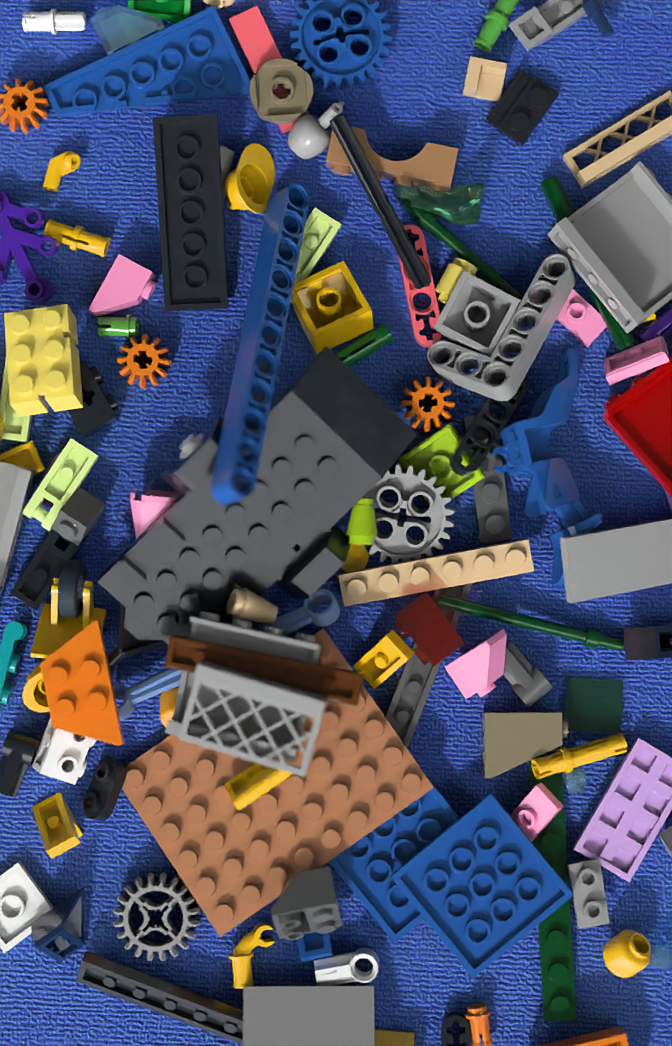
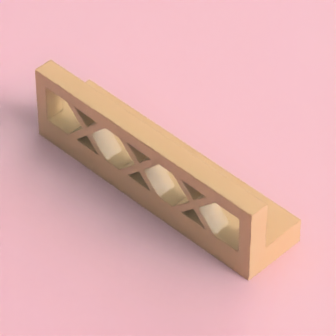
(627, 150)

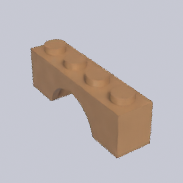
(430, 167)

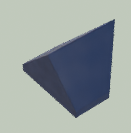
(61, 929)

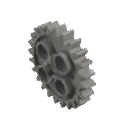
(407, 486)

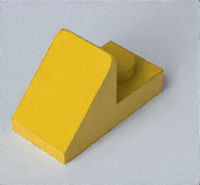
(384, 659)
(56, 825)

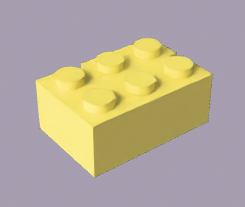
(43, 360)

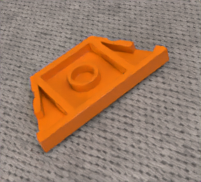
(82, 688)

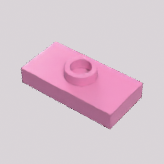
(581, 318)
(636, 360)
(536, 811)

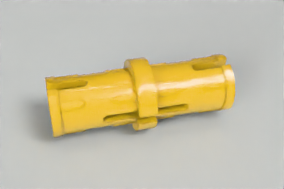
(77, 238)

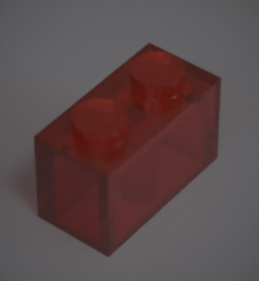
(428, 630)

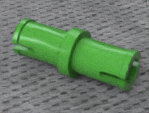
(495, 22)

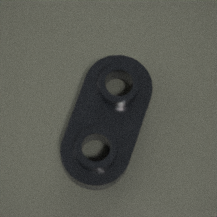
(104, 788)

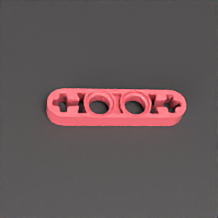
(411, 291)

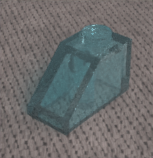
(123, 26)

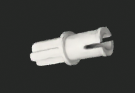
(54, 21)

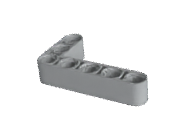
(513, 339)

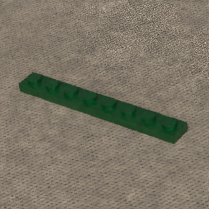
(555, 930)

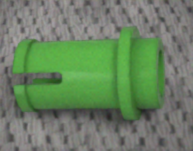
(120, 326)

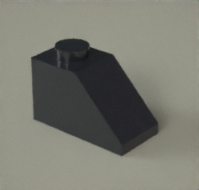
(648, 642)

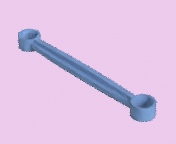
(170, 678)

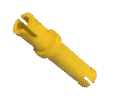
(566, 759)

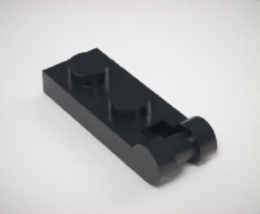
(46, 565)

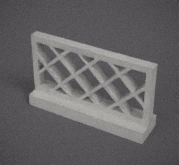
(260, 690)

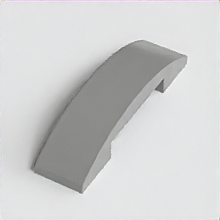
(546, 21)

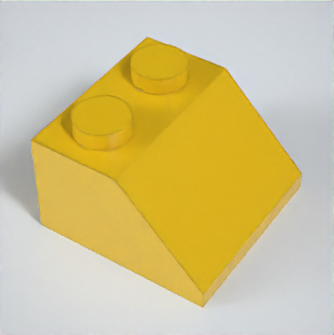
(331, 307)

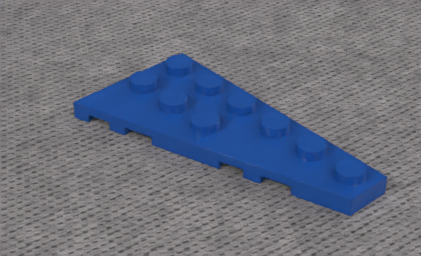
(168, 67)

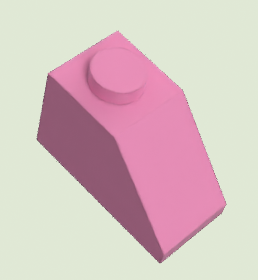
(123, 287)
(479, 666)

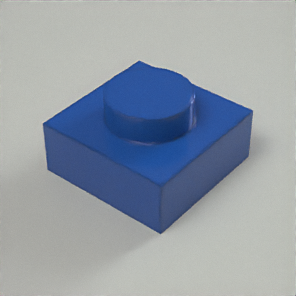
(314, 946)

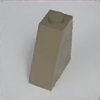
(518, 737)

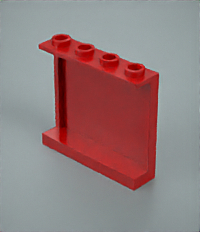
(645, 421)

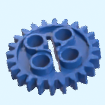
(347, 64)

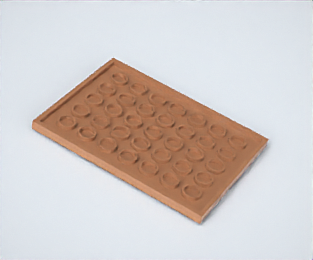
(250, 855)

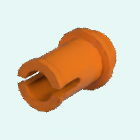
(479, 1024)

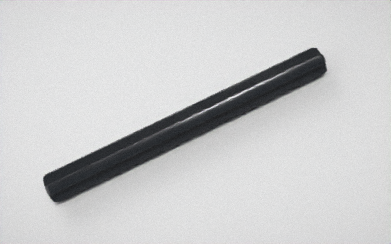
(380, 201)

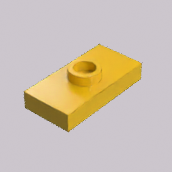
(253, 783)

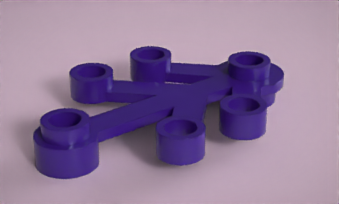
(12, 243)

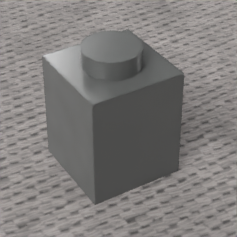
(78, 516)

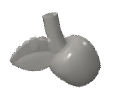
(311, 134)

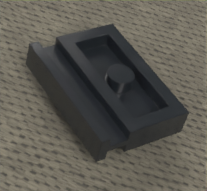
(521, 108)

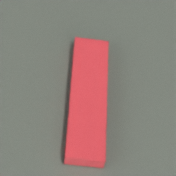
(258, 47)

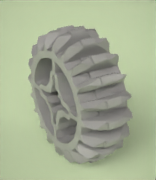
(167, 927)

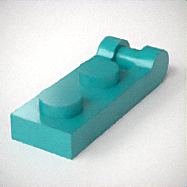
(9, 659)

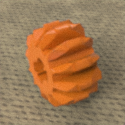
(31, 97)
(153, 354)
(435, 411)

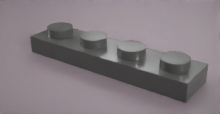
(490, 494)

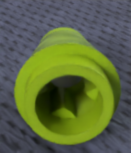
(362, 523)

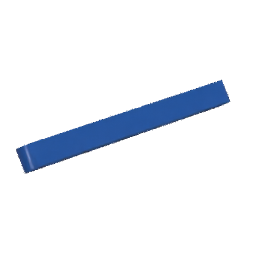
(260, 346)

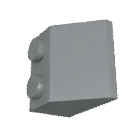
(476, 314)

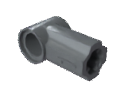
(525, 680)

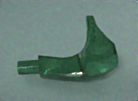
(458, 206)

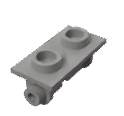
(588, 893)

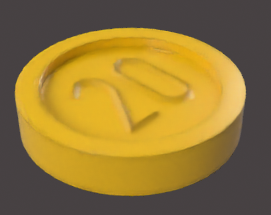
(356, 558)

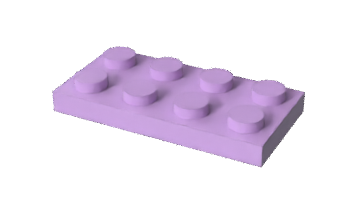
(629, 811)

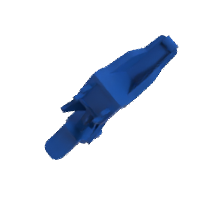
(530, 455)

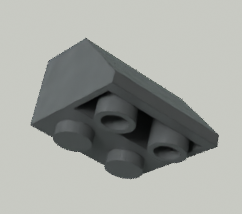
(307, 905)

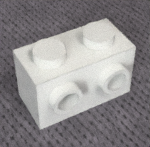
(62, 754)

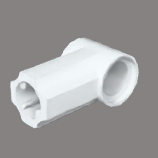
(342, 968)

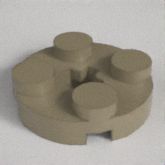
(294, 79)

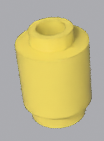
(451, 276)

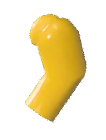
(58, 167)

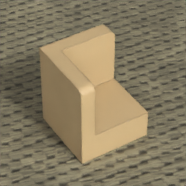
(484, 79)

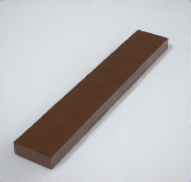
(324, 680)

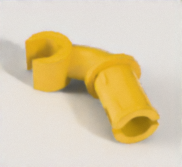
(243, 953)

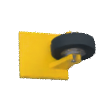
(69, 610)

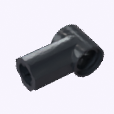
(17, 755)

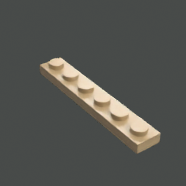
(436, 572)

